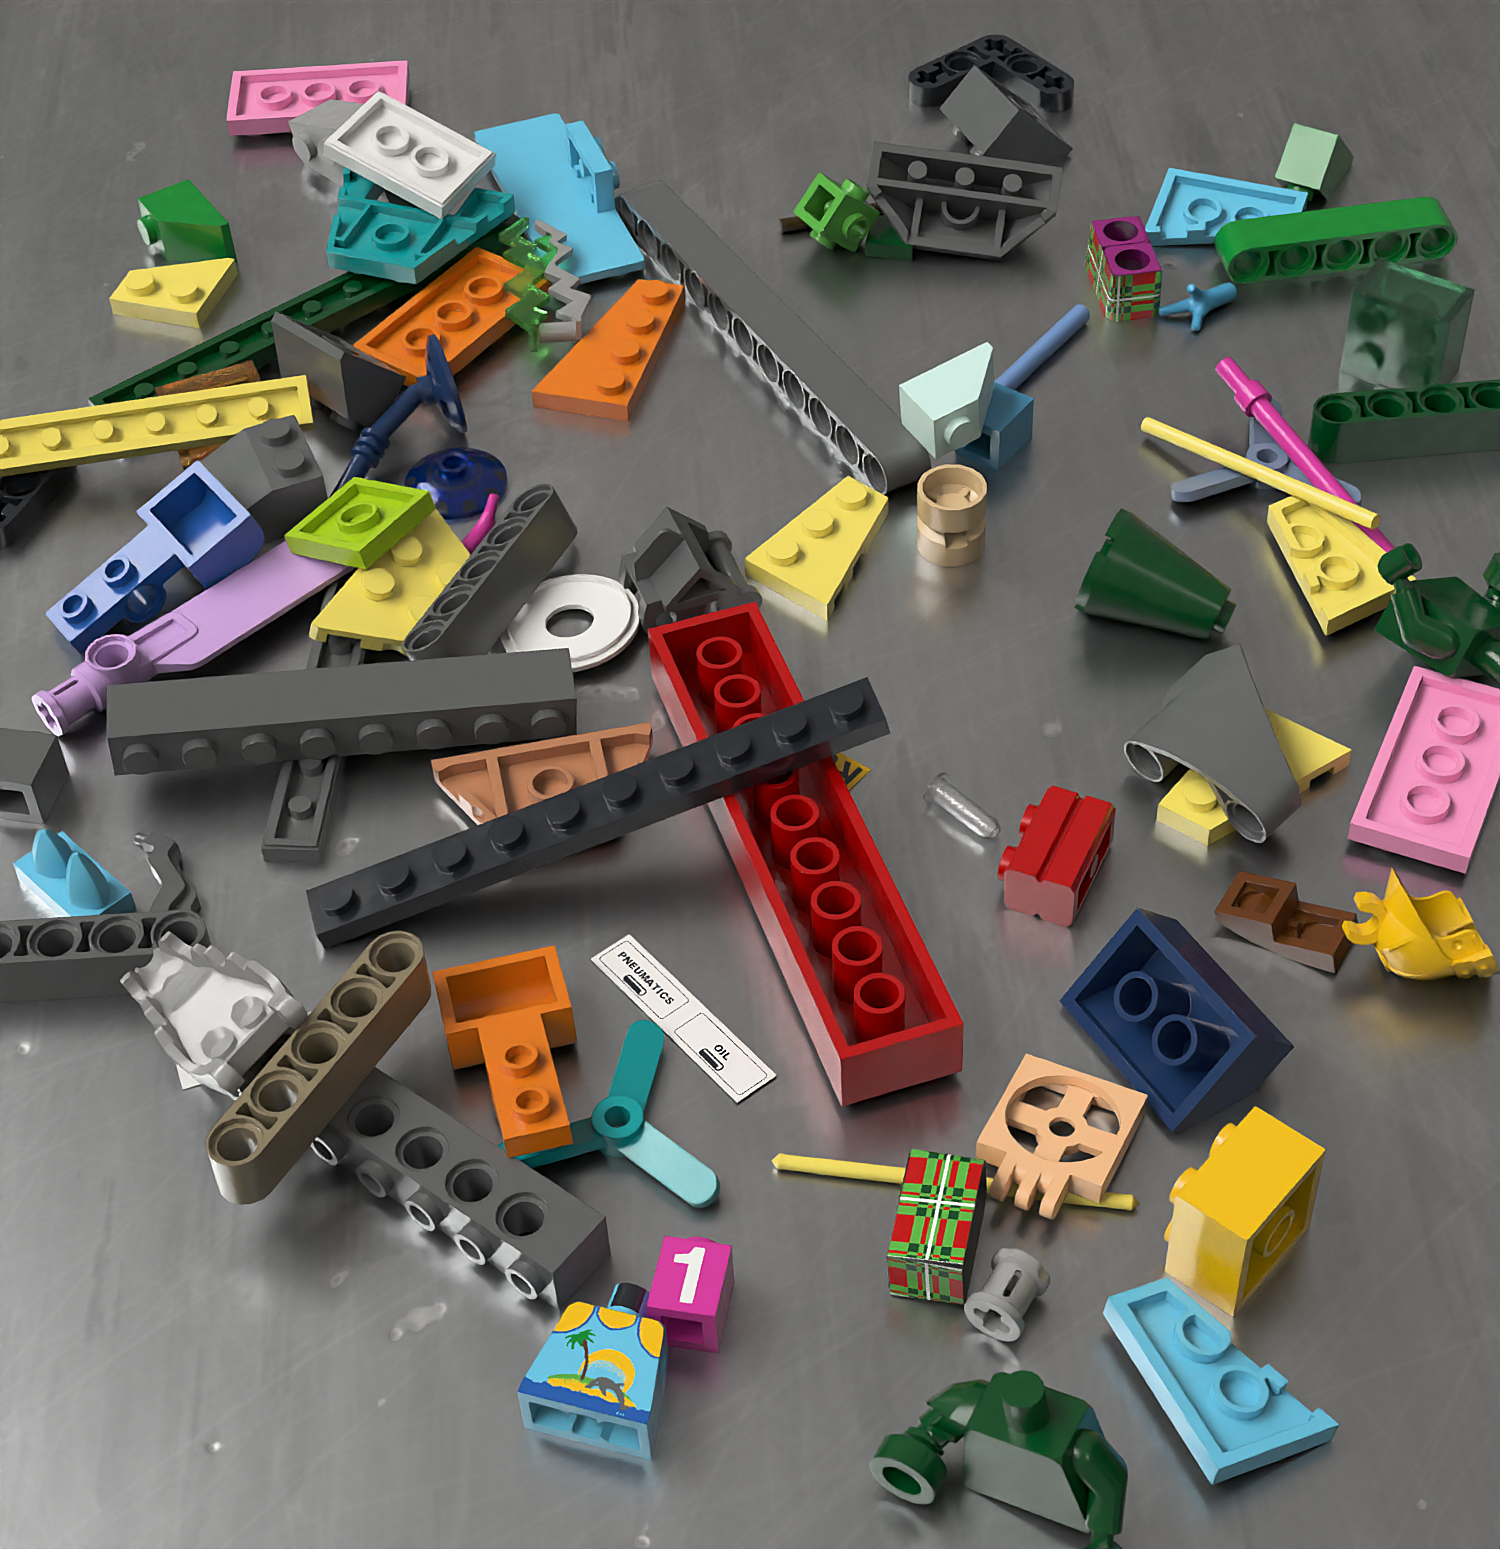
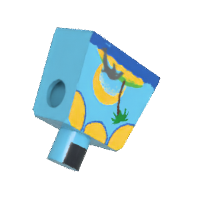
(601, 1376)

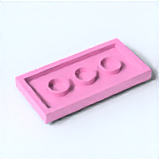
(270, 98)
(1433, 772)

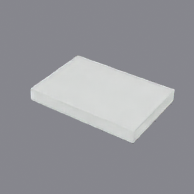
(409, 154)

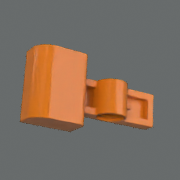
(510, 1018)

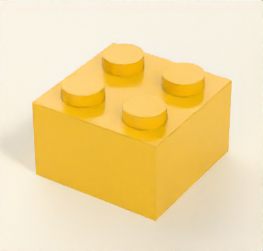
(1242, 1209)

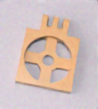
(1043, 1169)

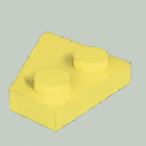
(174, 293)

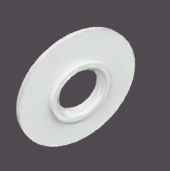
(605, 599)

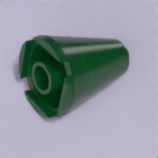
(1152, 583)

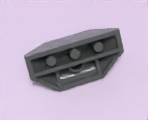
(961, 199)

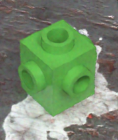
(837, 212)

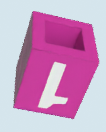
(692, 1292)

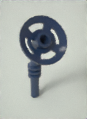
(431, 389)

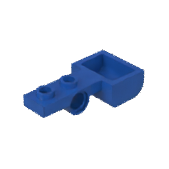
(188, 526)

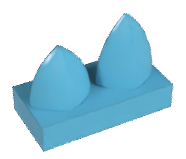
(71, 878)

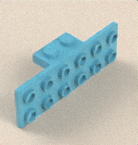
(568, 184)

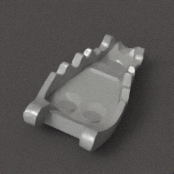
(212, 1009)

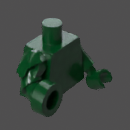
(1442, 617)
(1020, 1448)

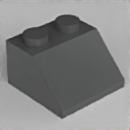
(1000, 122)
(337, 373)

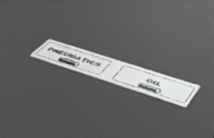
(684, 1018)

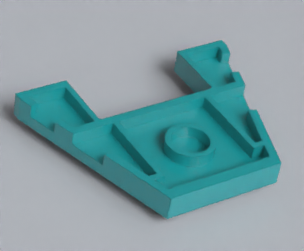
(401, 239)

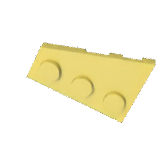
(820, 546)
(1330, 562)

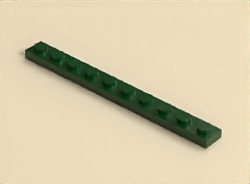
(323, 307)

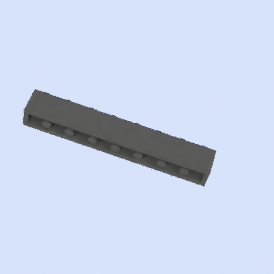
(340, 711)

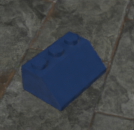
(1174, 1021)

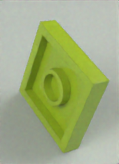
(360, 522)

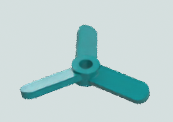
(637, 1138)

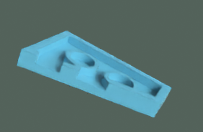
(1198, 204)
(1211, 1391)

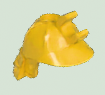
(1421, 935)

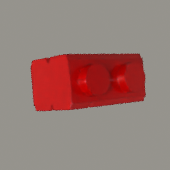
(1057, 855)

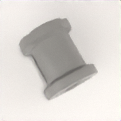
(983, 1304)

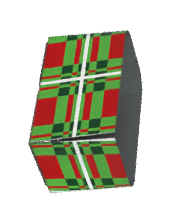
(937, 1227)

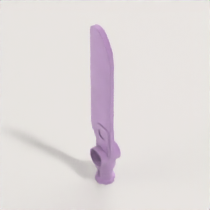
(189, 633)

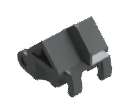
(676, 574)

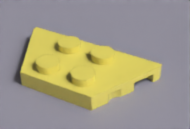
(396, 590)

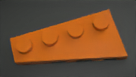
(616, 356)

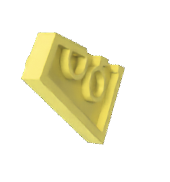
(1198, 814)

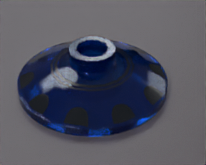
(459, 480)

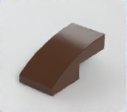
(1275, 919)

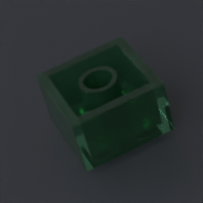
(1405, 327)

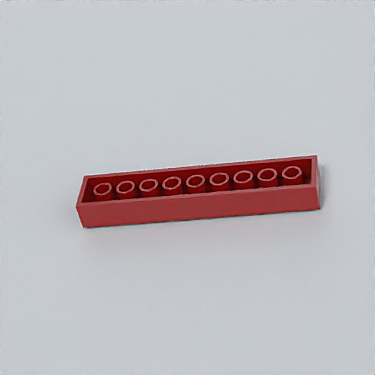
(812, 871)

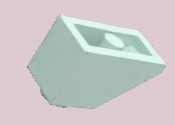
(950, 401)

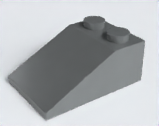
(270, 474)

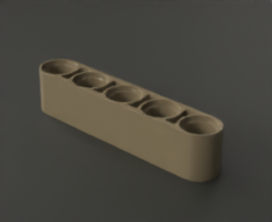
(318, 1068)

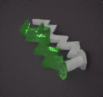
(527, 311)

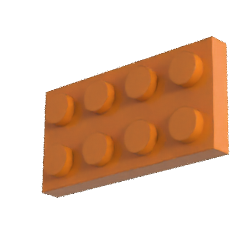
(459, 307)

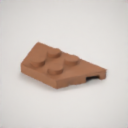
(520, 775)

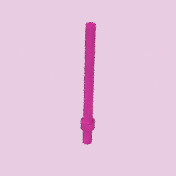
(1256, 402)

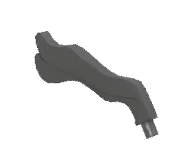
(164, 860)

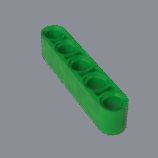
(1335, 240)

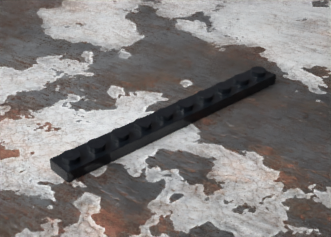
(596, 812)

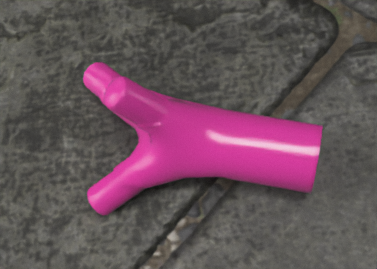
(483, 525)

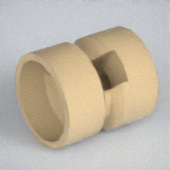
(951, 515)

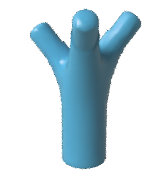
(1201, 302)

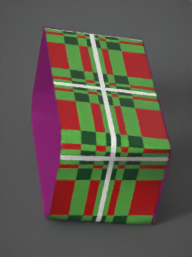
(1126, 295)

